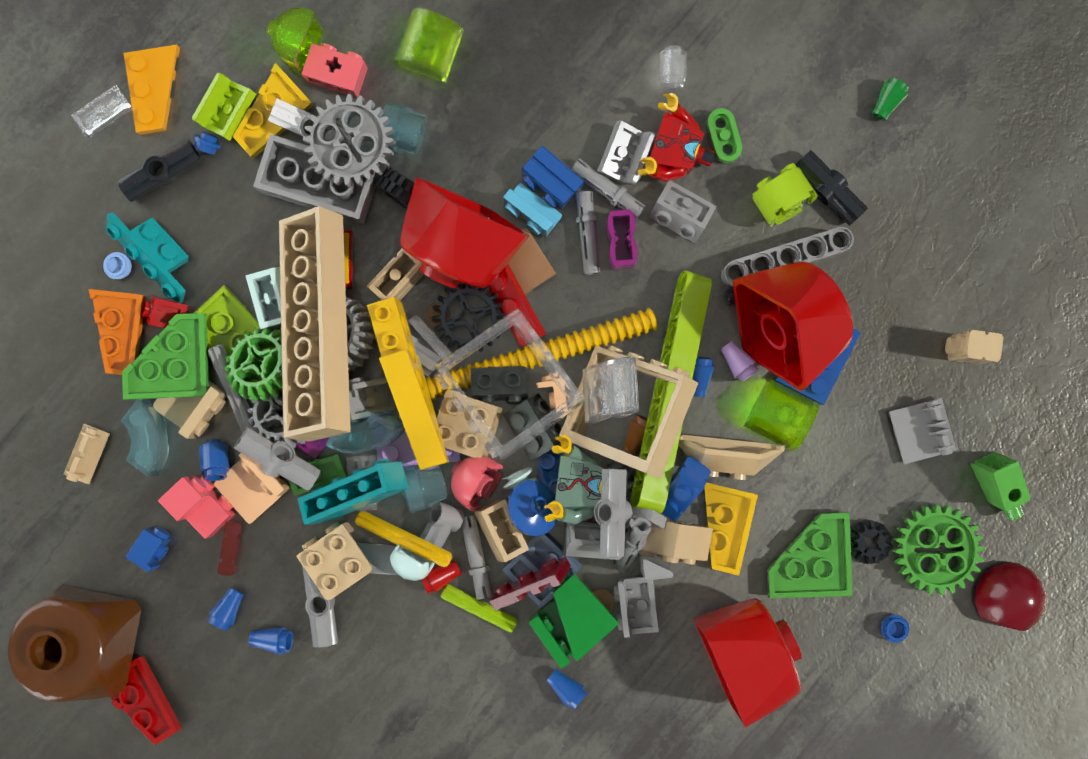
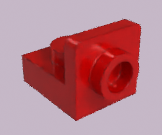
(161, 311)

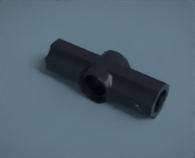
(144, 179)
(831, 188)

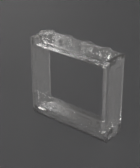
(545, 357)

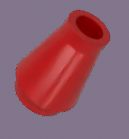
(440, 577)

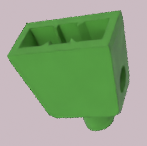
(1002, 483)

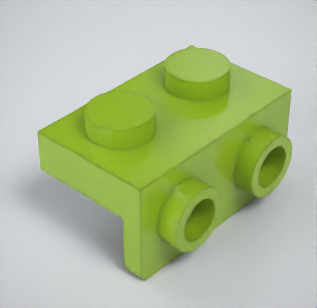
(223, 106)

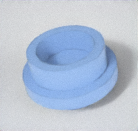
(117, 265)

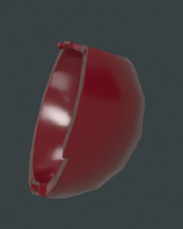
(1011, 596)

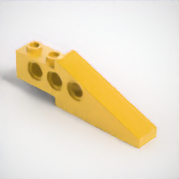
(407, 382)

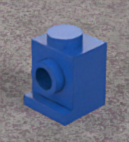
(149, 548)

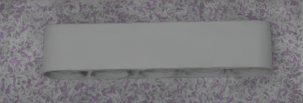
(797, 249)

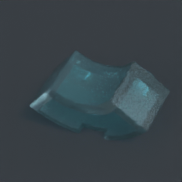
(375, 433)
(148, 438)

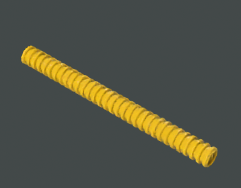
(559, 348)

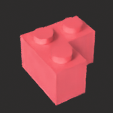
(199, 504)

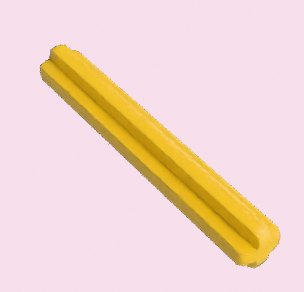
(403, 538)

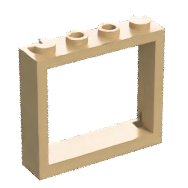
(670, 425)

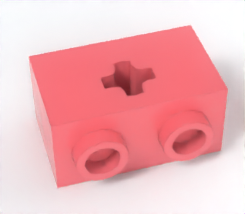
(344, 80)

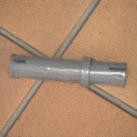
(605, 187)
(587, 227)
(634, 541)
(476, 558)

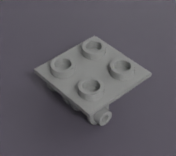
(922, 431)

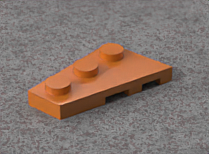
(119, 327)

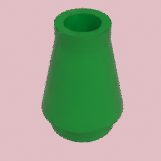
(891, 95)

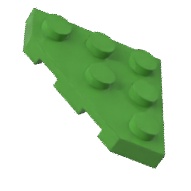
(172, 362)
(815, 561)

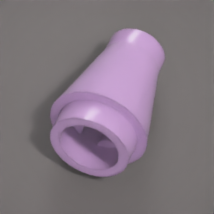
(740, 362)

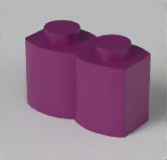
(620, 232)

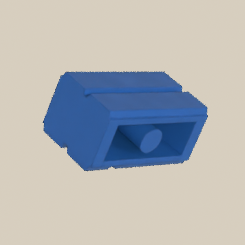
(551, 178)
(685, 486)

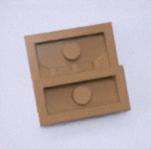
(530, 265)

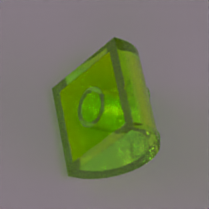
(293, 35)
(429, 44)
(782, 415)

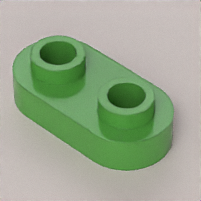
(724, 136)

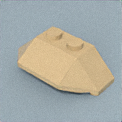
(729, 456)

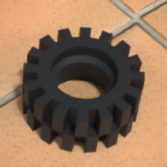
(395, 186)

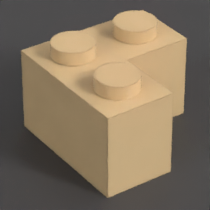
(679, 542)

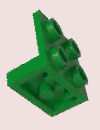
(551, 632)

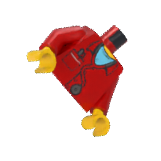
(676, 144)

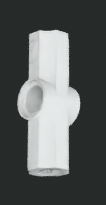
(293, 119)

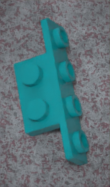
(153, 251)

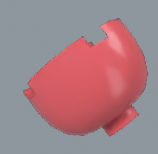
(474, 480)

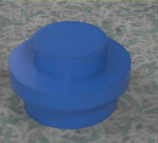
(206, 142)
(895, 628)

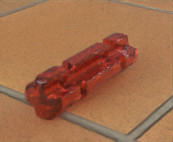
(229, 548)

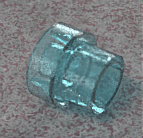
(408, 128)
(424, 488)

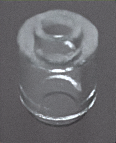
(673, 67)

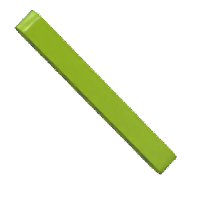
(678, 351)

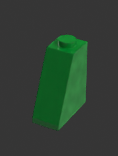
(582, 614)

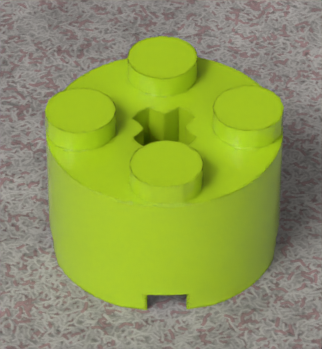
(784, 195)

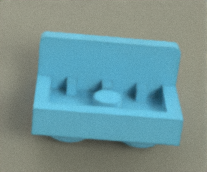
(532, 209)

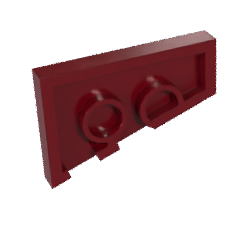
(551, 573)

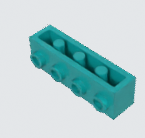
(353, 492)

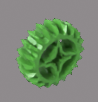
(251, 362)

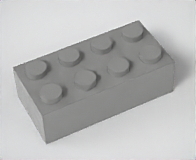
(290, 177)

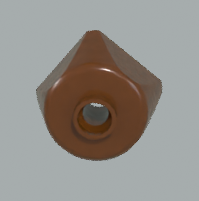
(74, 645)

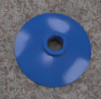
(524, 511)

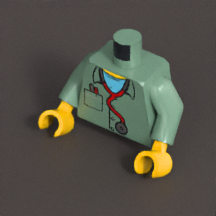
(577, 484)

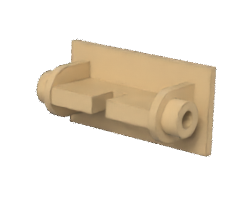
(86, 454)

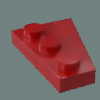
(147, 703)

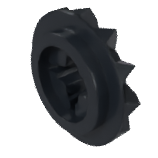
(869, 529)

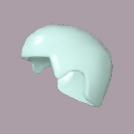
(410, 565)

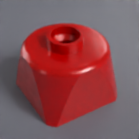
(457, 237)
(793, 320)
(751, 657)

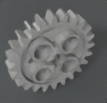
(328, 152)

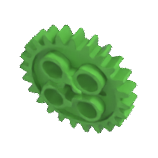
(938, 573)

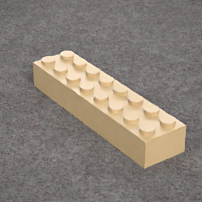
(314, 325)

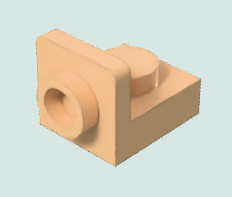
(557, 397)

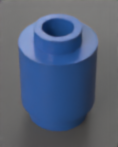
(214, 460)

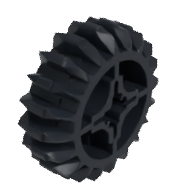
(460, 294)

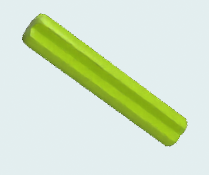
(479, 608)

